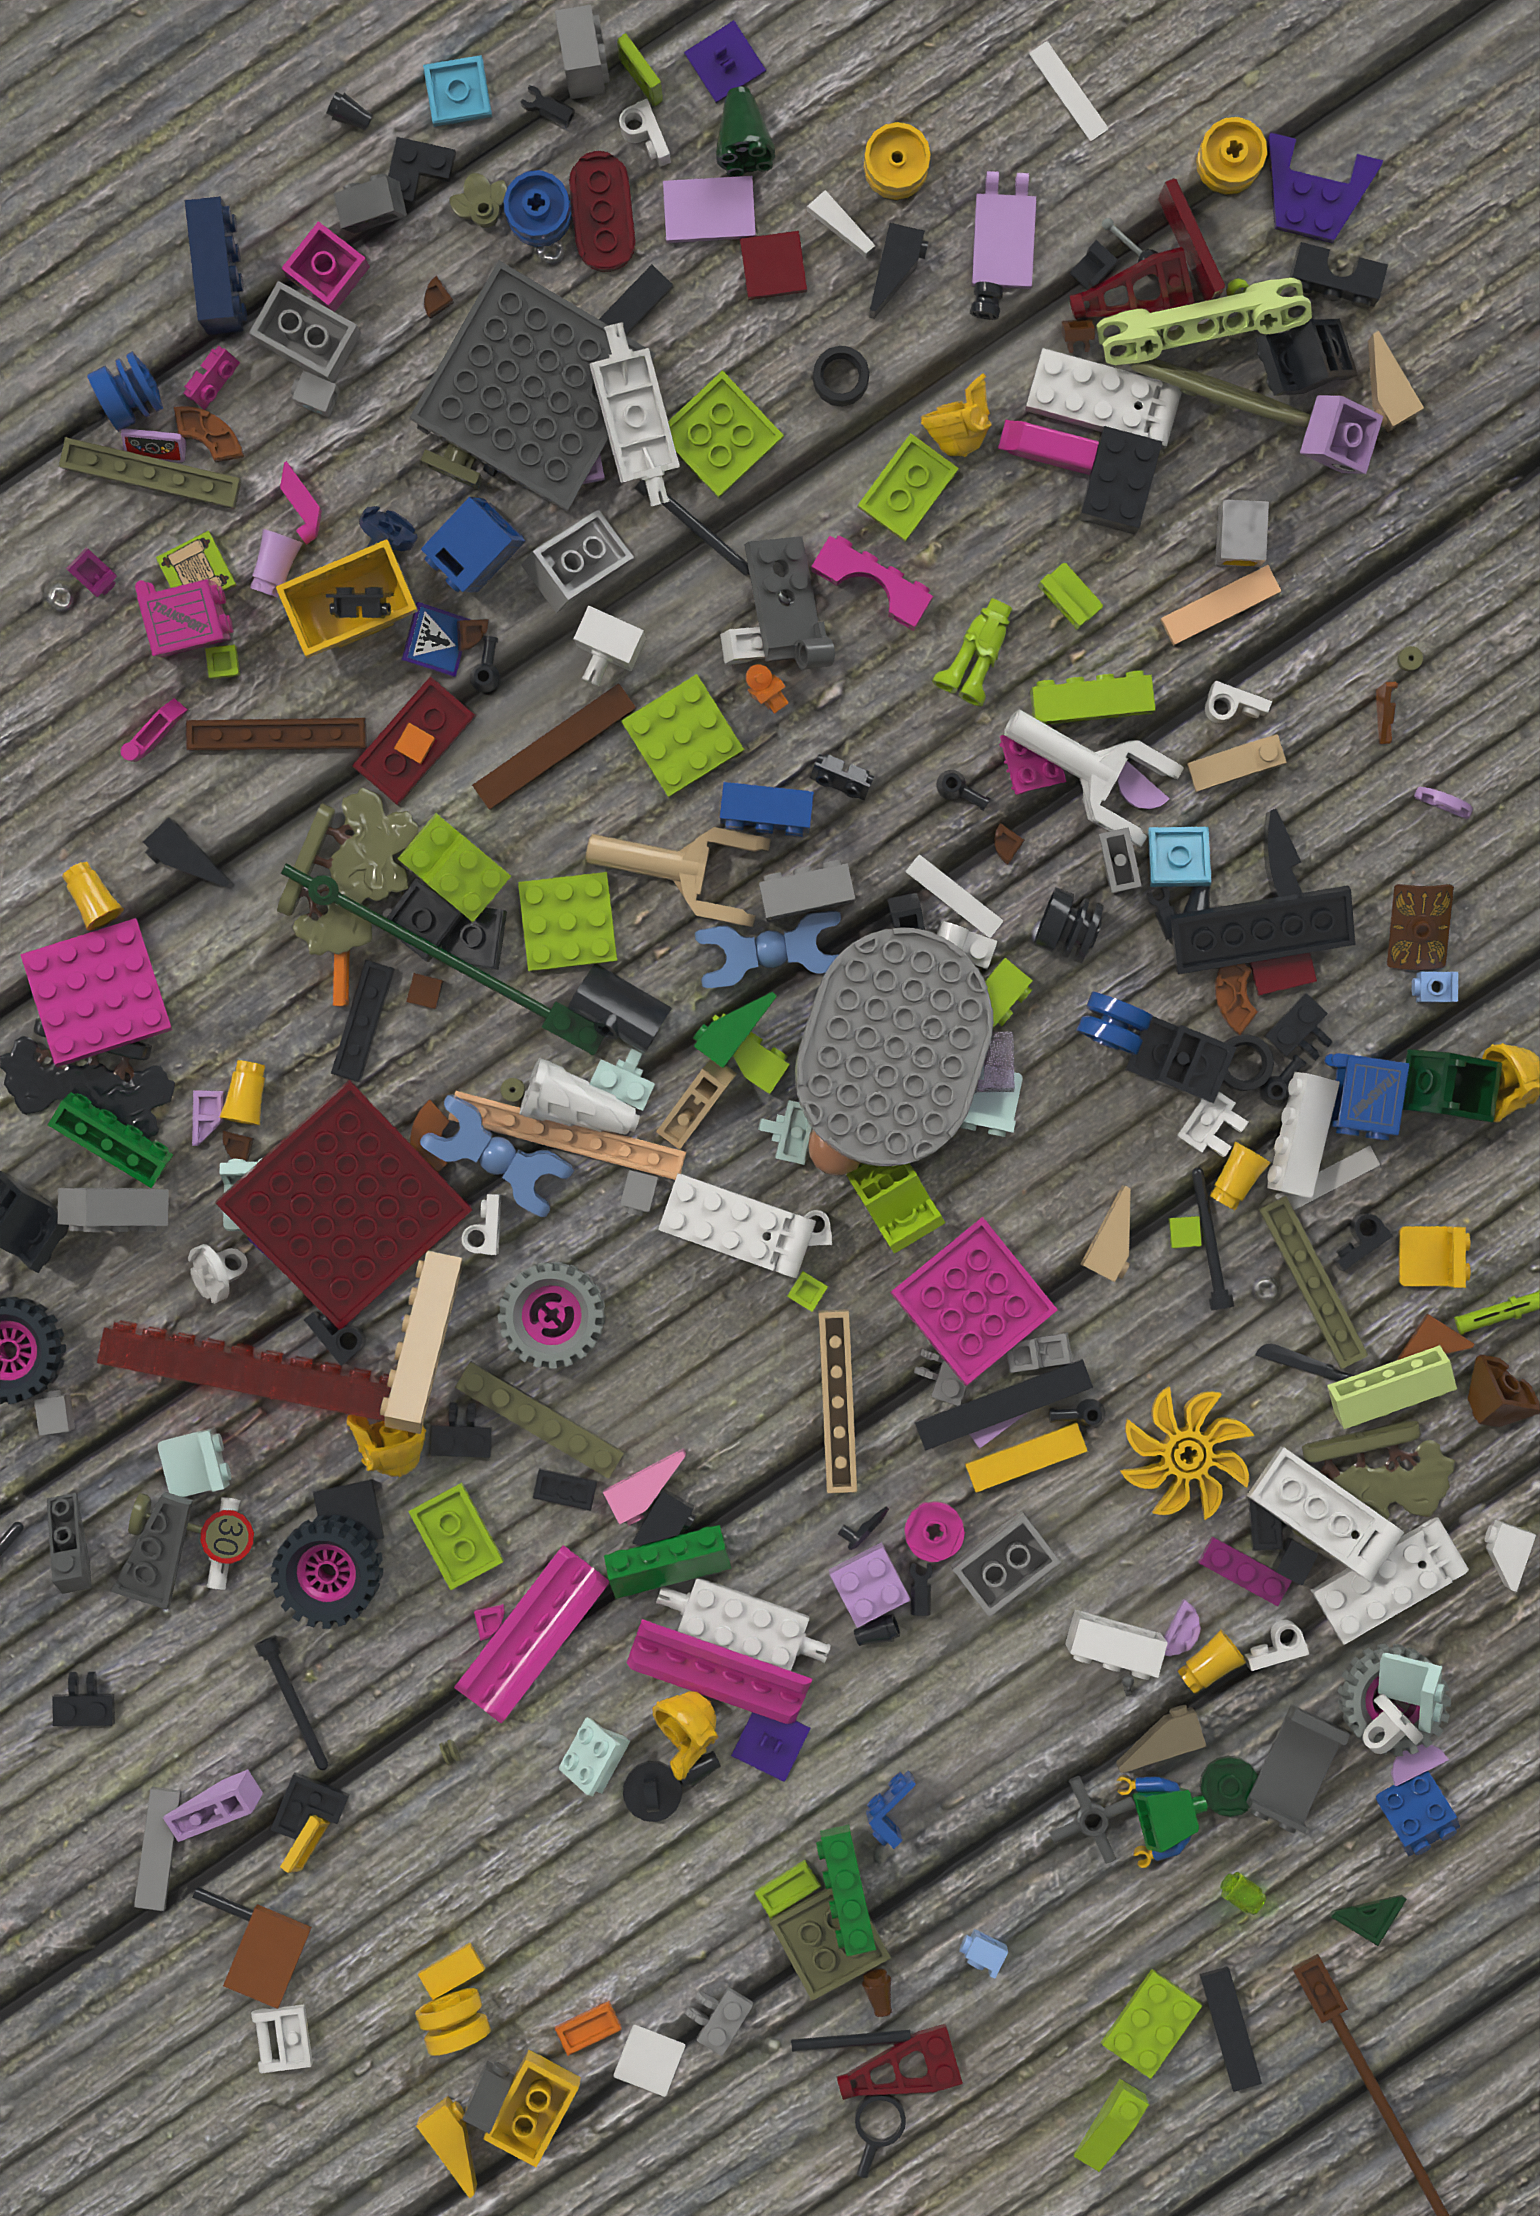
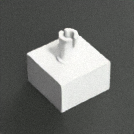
(609, 642)

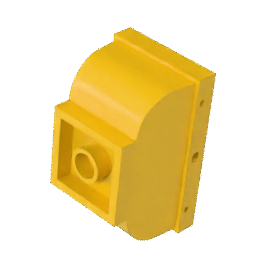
(310, 609)

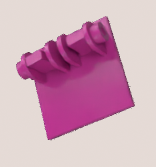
(1029, 769)

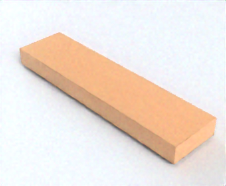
(1221, 605)

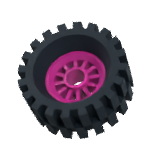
(44, 1354)
(301, 1590)

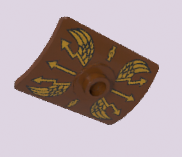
(1420, 926)

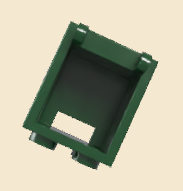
(1452, 1085)

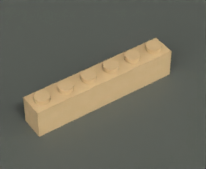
(423, 1342)
(837, 1401)

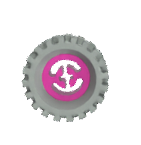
(528, 1337)
(1358, 1698)

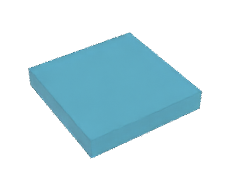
(457, 90)
(1179, 856)

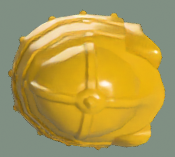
(959, 425)
(1518, 1078)
(386, 1448)
(690, 1725)

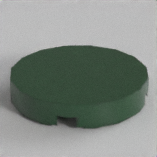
(1227, 1785)

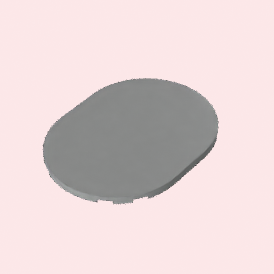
(894, 1047)

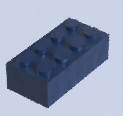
(214, 265)

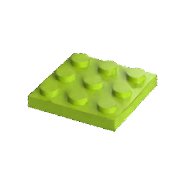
(722, 434)
(682, 735)
(567, 921)

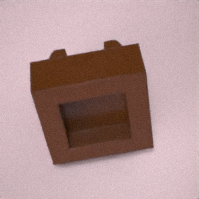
(1076, 331)

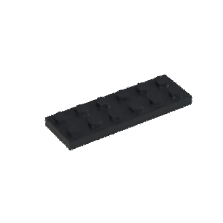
(1263, 929)

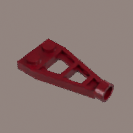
(1172, 278)
(939, 2058)

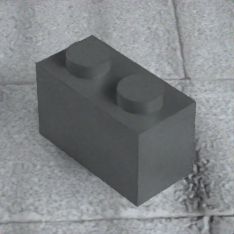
(370, 203)

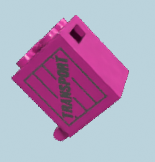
(183, 616)

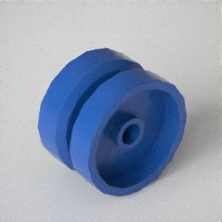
(554, 213)
(1114, 1022)

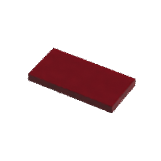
(1191, 239)
(430, 710)

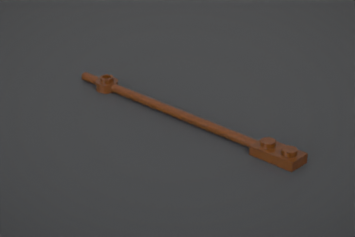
(1329, 2006)

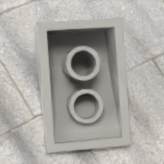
(576, 560)

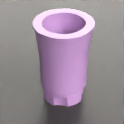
(274, 562)

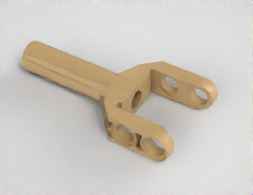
(684, 867)

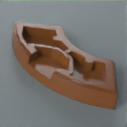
(209, 430)
(1233, 997)
(429, 1120)

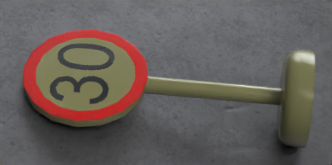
(224, 1536)

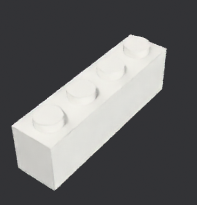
(1302, 1134)

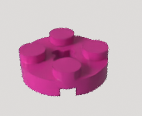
(918, 1538)

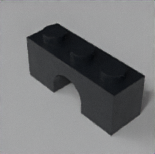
(1360, 287)

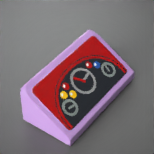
(154, 444)

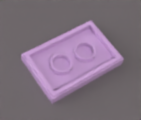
(709, 209)

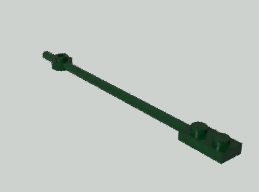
(557, 1019)

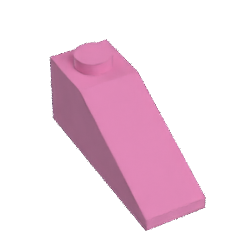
(637, 1492)

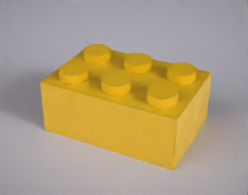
(533, 2108)

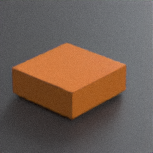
(415, 743)

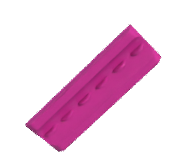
(532, 1634)
(718, 1672)

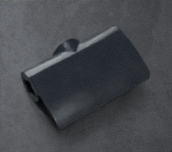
(619, 1008)

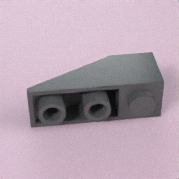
(68, 1544)

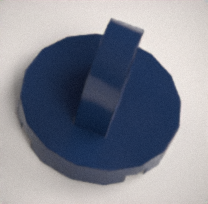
(388, 526)

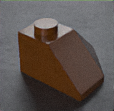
(1498, 1396)

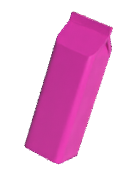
(1048, 446)

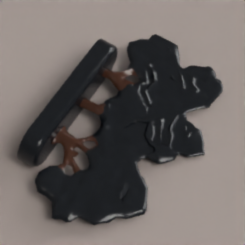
(129, 1101)

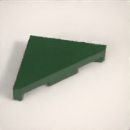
(1371, 1918)

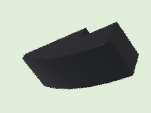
(1279, 857)

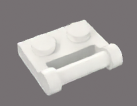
(291, 2038)

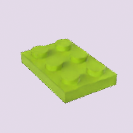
(907, 487)
(456, 1536)
(1151, 2023)

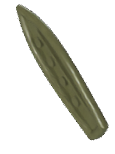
(1221, 392)

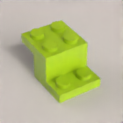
(454, 867)
(896, 1203)

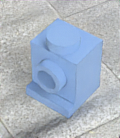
(1448, 987)
(984, 1952)

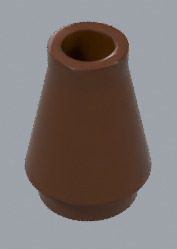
(878, 1990)

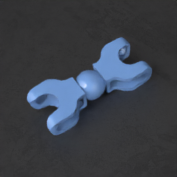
(768, 949)
(497, 1155)

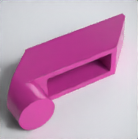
(302, 502)
(153, 731)

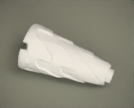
(573, 1101)

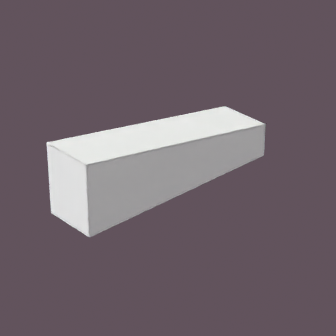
(835, 218)

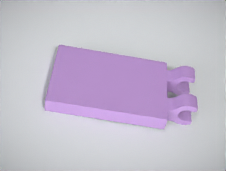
(1004, 234)

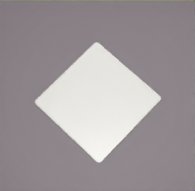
(649, 2060)

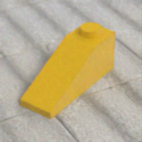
(449, 2138)

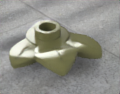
(477, 197)

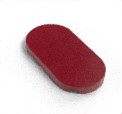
(602, 211)

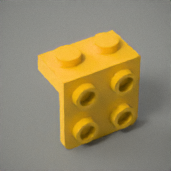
(1433, 1256)

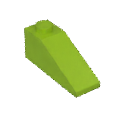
(1112, 2125)

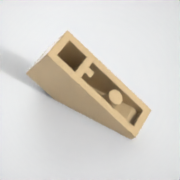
(1390, 389)
(1237, 763)
(696, 1103)
(1111, 1243)

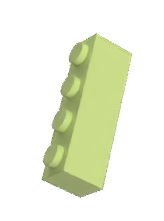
(1392, 1387)

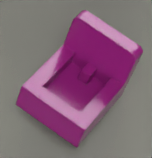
(92, 573)

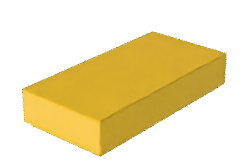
(305, 1844)
(451, 1971)

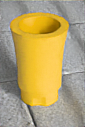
(91, 896)
(245, 1094)
(1238, 1175)
(1211, 1662)

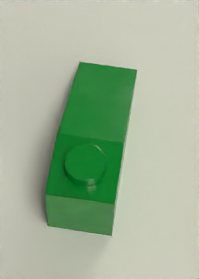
(728, 1033)

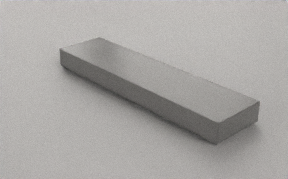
(156, 1850)

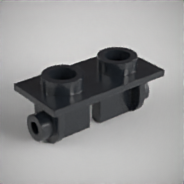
(372, 603)
(829, 773)

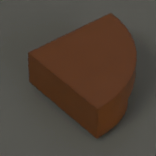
(436, 298)
(470, 632)
(1006, 843)
(237, 1145)

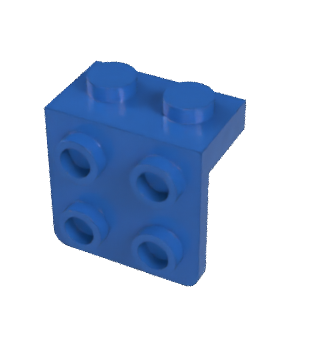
(1418, 1813)
(884, 1828)

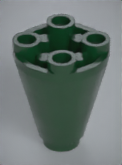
(743, 136)

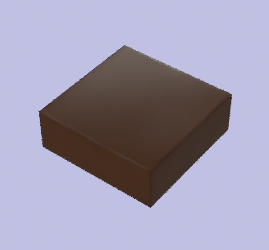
(424, 991)

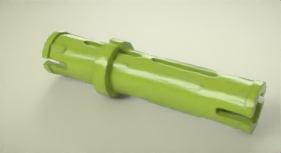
(1466, 1322)

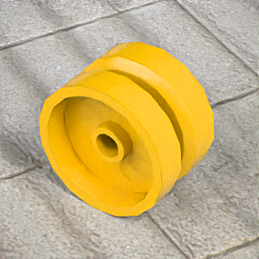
(1239, 139)
(885, 149)
(453, 2021)

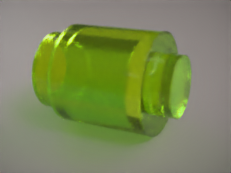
(1242, 1893)

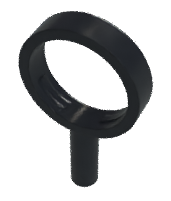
(871, 2142)

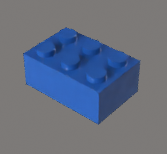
(766, 809)

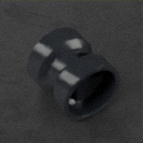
(987, 300)

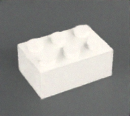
(1116, 1645)

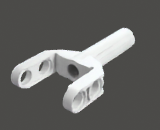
(1096, 770)

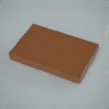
(267, 1956)

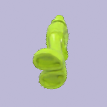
(984, 640)

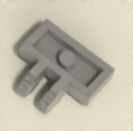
(947, 1385)
(724, 2020)

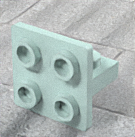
(593, 1757)

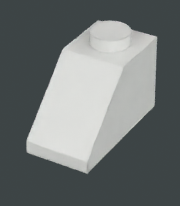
(1509, 1551)

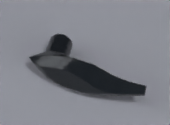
(864, 1531)

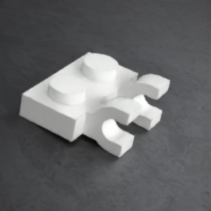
(1205, 1122)

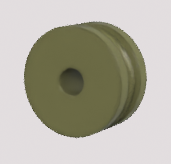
(1407, 665)
(519, 1089)
(449, 1752)

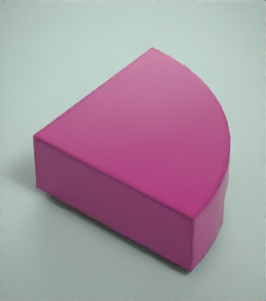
(489, 1620)

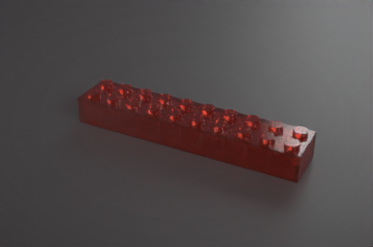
(243, 1370)

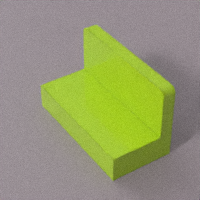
(1070, 595)

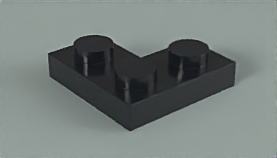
(419, 159)
(304, 1798)

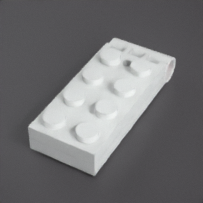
(1102, 396)
(737, 1225)
(1325, 1514)
(1360, 1605)

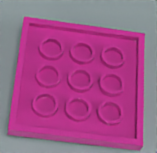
(96, 992)
(973, 1301)

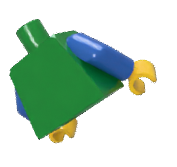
(1165, 1816)

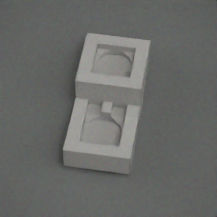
(1040, 1352)

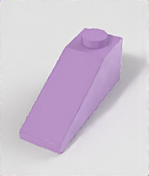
(215, 1806)

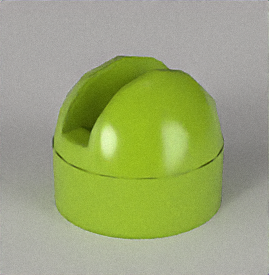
(1235, 285)

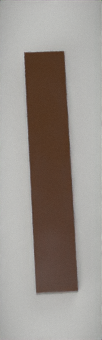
(276, 734)
(554, 746)

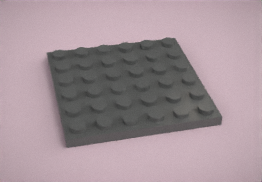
(523, 387)

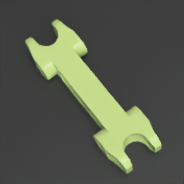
(1258, 308)

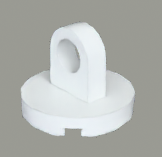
(211, 1273)
(1394, 1725)

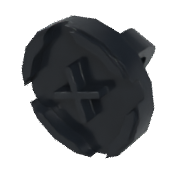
(652, 1791)

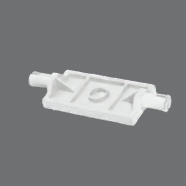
(634, 414)
(743, 1623)

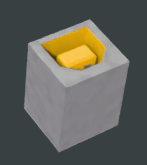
(1242, 533)

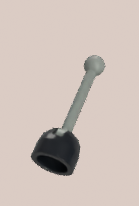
(1108, 224)

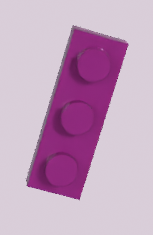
(1244, 1571)

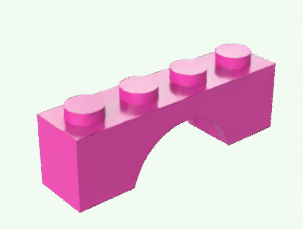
(840, 562)

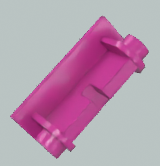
(219, 367)

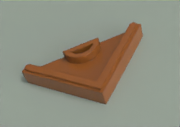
(1385, 711)
(1432, 1334)

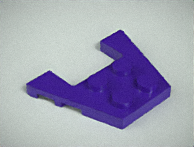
(1310, 203)

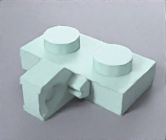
(624, 1080)
(790, 1132)

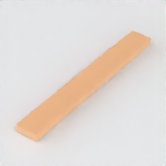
(579, 1140)

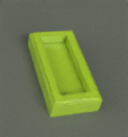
(787, 1888)

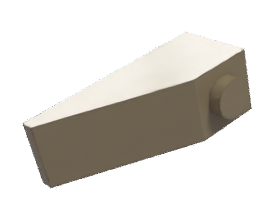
(1169, 1737)

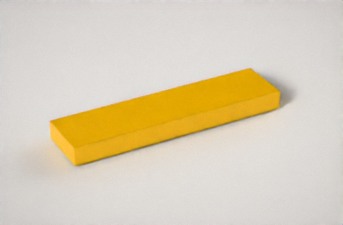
(1026, 1457)

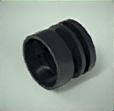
(1069, 925)

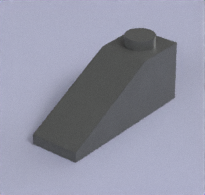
(488, 2096)

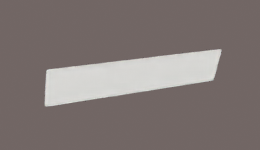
(1068, 91)
(954, 896)
(1337, 1175)

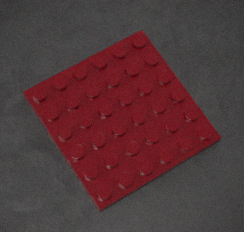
(344, 1205)

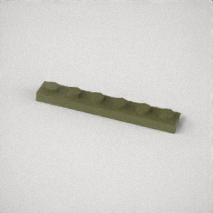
(150, 473)
(1313, 1282)
(539, 1419)

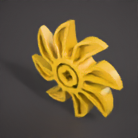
(1174, 1444)

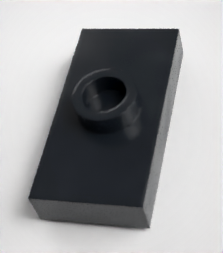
(565, 1489)
(1264, 1528)

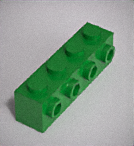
(111, 1139)
(667, 1561)
(849, 1898)

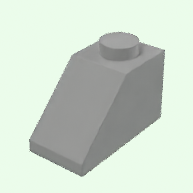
(1119, 860)

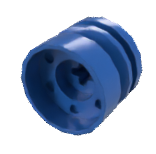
(125, 391)

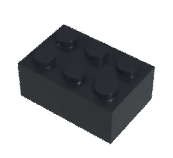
(1120, 480)

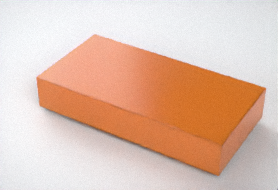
(341, 979)
(588, 2028)

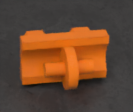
(765, 687)

